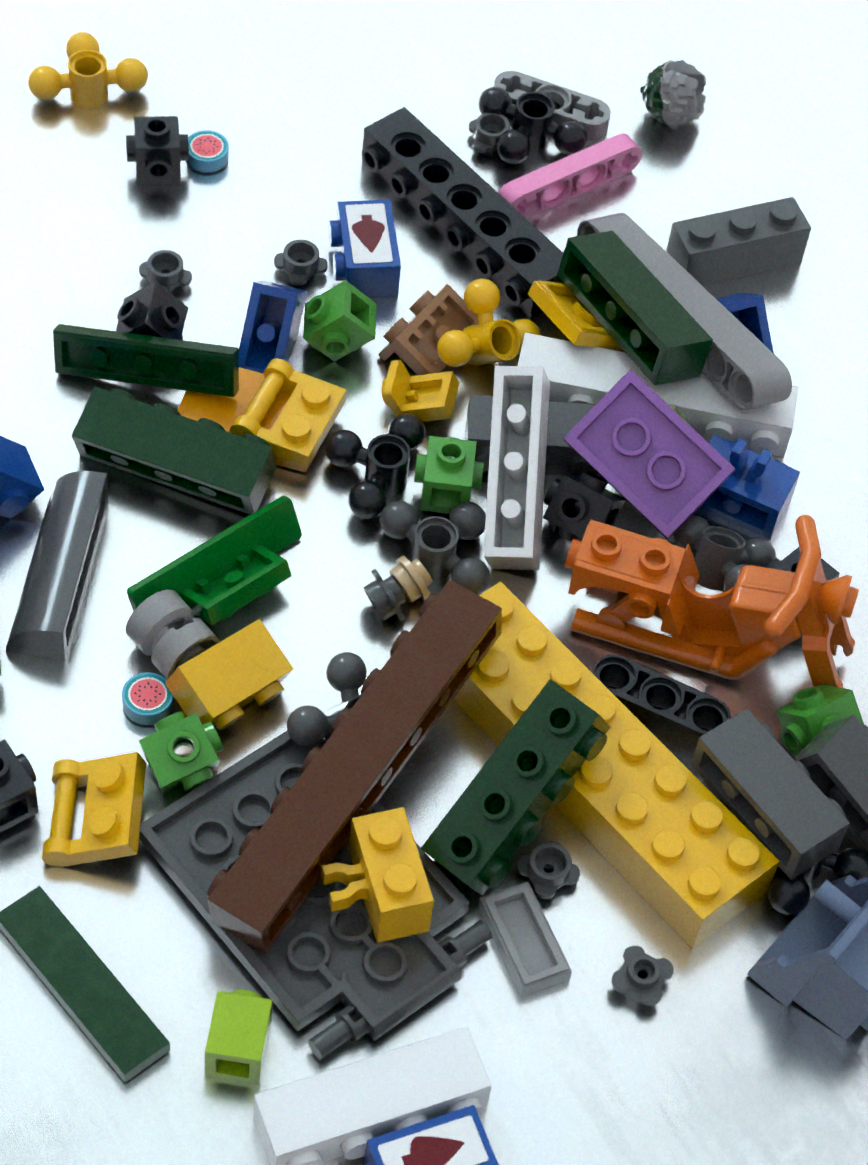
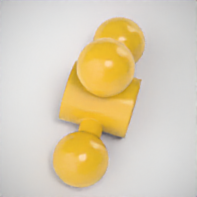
(87, 74)
(489, 339)

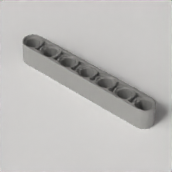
(737, 359)

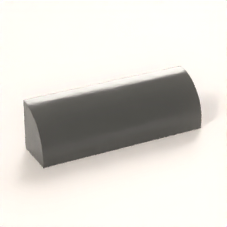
(60, 566)

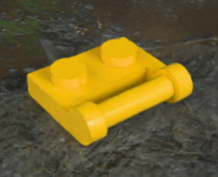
(303, 419)
(110, 809)

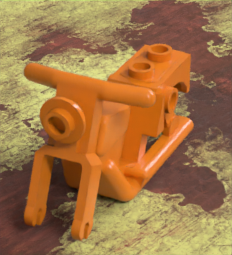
(717, 632)

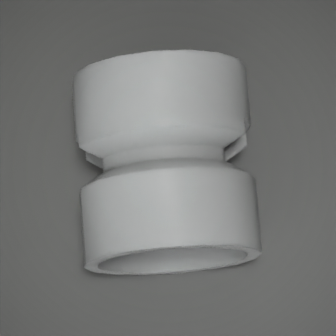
(168, 631)

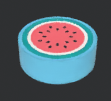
(208, 151)
(147, 698)

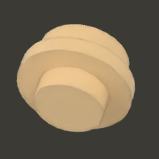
(411, 578)

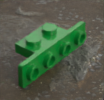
(230, 566)

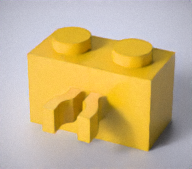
(385, 875)

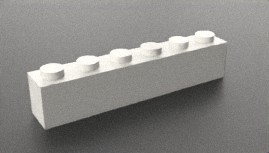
(588, 373)

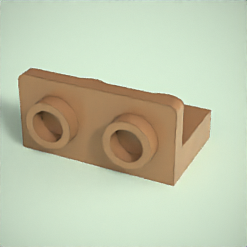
(418, 338)

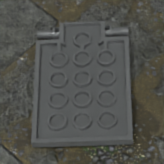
(320, 952)

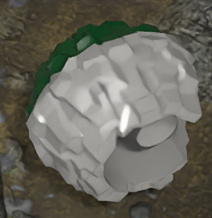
(674, 93)

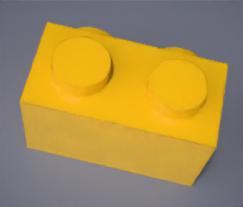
(231, 676)

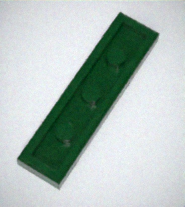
(146, 360)
(83, 984)

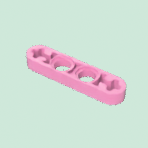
(572, 175)

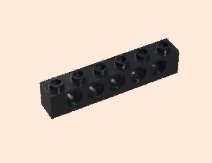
(461, 206)

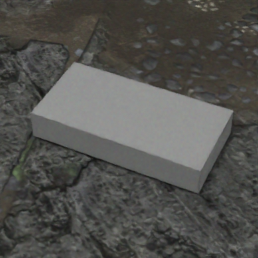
(524, 939)

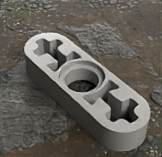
(581, 104)

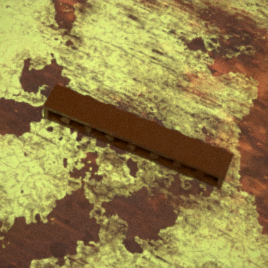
(354, 766)

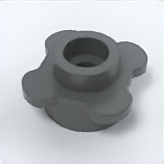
(487, 130)
(300, 261)
(166, 269)
(385, 596)
(548, 855)
(637, 989)

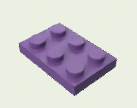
(649, 454)

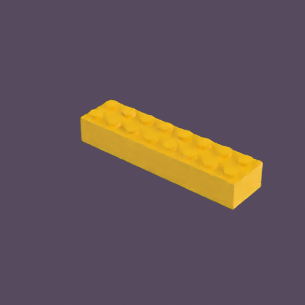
(635, 795)

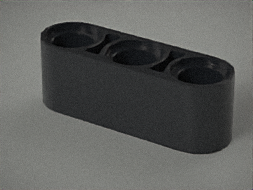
(683, 705)

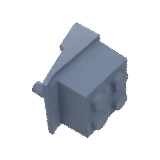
(824, 957)

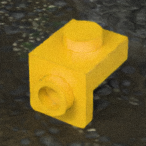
(425, 395)

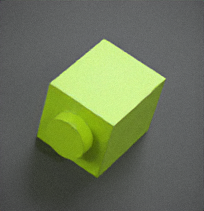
(238, 1036)

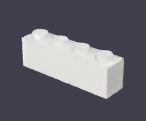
(516, 468)
(348, 1105)

